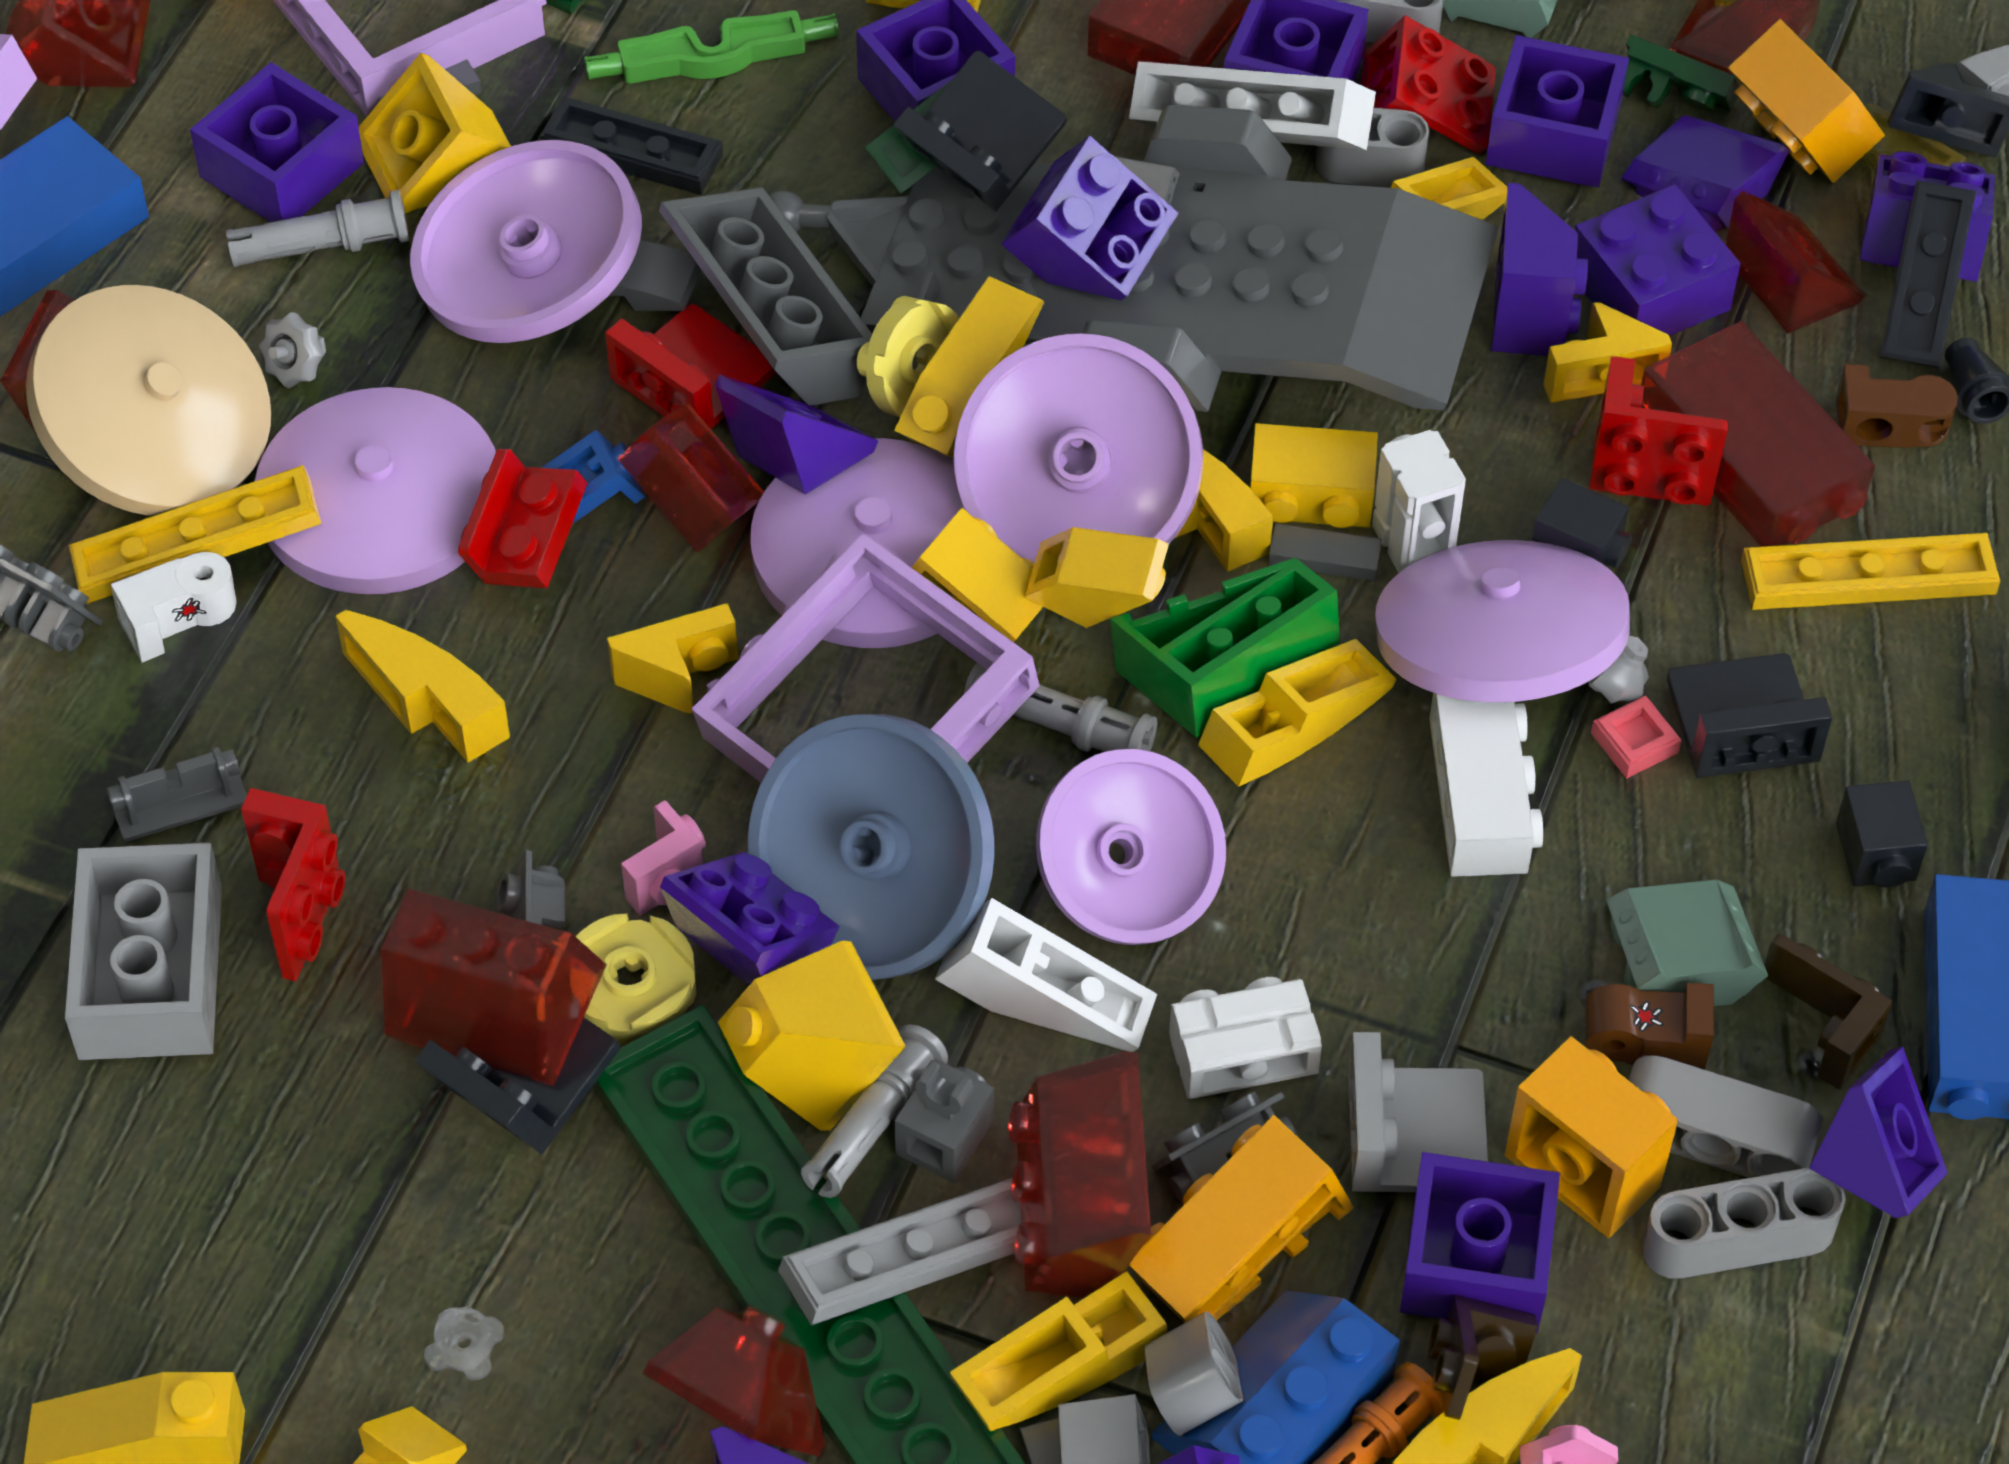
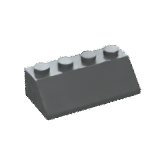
(775, 290)

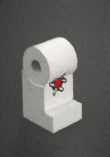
(173, 600)

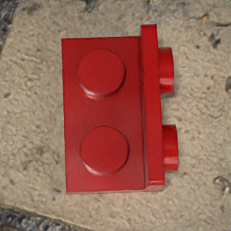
(520, 522)

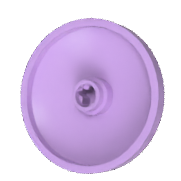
(526, 241)
(1079, 440)
(390, 486)
(894, 496)
(1502, 621)

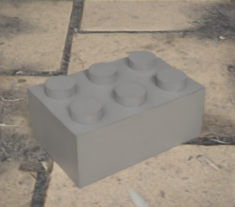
(144, 951)

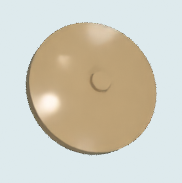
(147, 399)

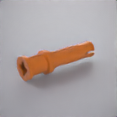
(1380, 1426)

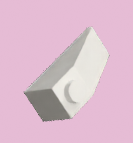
(1045, 981)

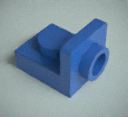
(599, 465)

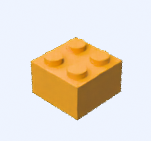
(1804, 103)
(1595, 1131)

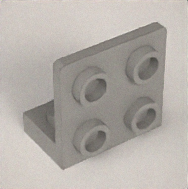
(1407, 1113)

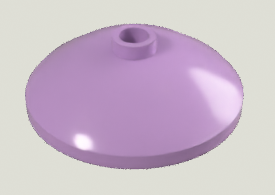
(1168, 839)

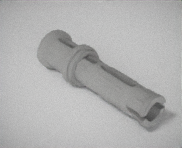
(346, 226)
(1087, 722)
(873, 1111)

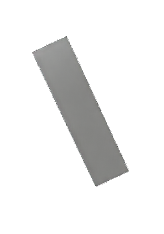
(903, 1252)

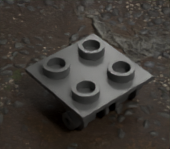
(41, 603)

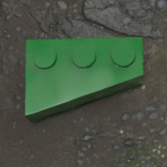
(1226, 642)

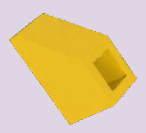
(1096, 574)

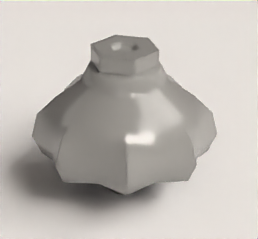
(292, 350)
(1626, 676)

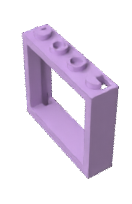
(474, 37)
(815, 612)

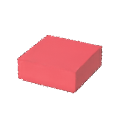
(1636, 736)

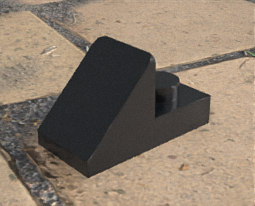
(1947, 110)

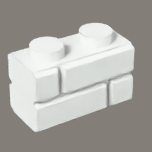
(1417, 498)
(1244, 1037)

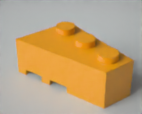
(1239, 1222)

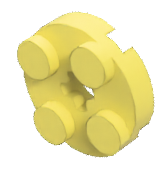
(889, 354)
(665, 987)

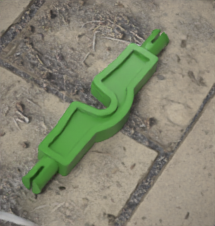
(682, 53)

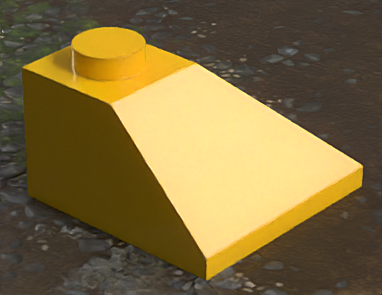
(427, 133)
(813, 1033)

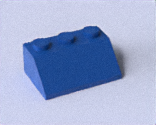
(1299, 1381)

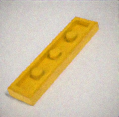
(214, 524)
(1870, 571)

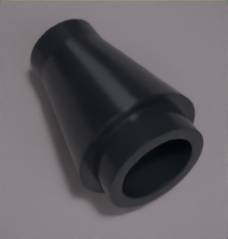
(1978, 382)

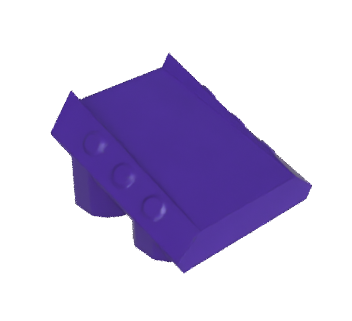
(1707, 166)

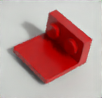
(1434, 78)
(683, 362)
(1652, 449)
(299, 860)

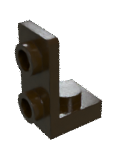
(1852, 1003)
(1476, 1343)

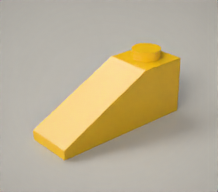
(984, 335)
(142, 1422)

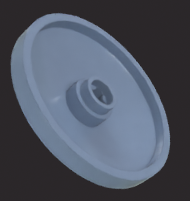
(881, 834)

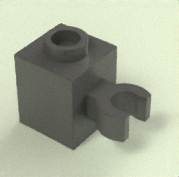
(944, 1119)

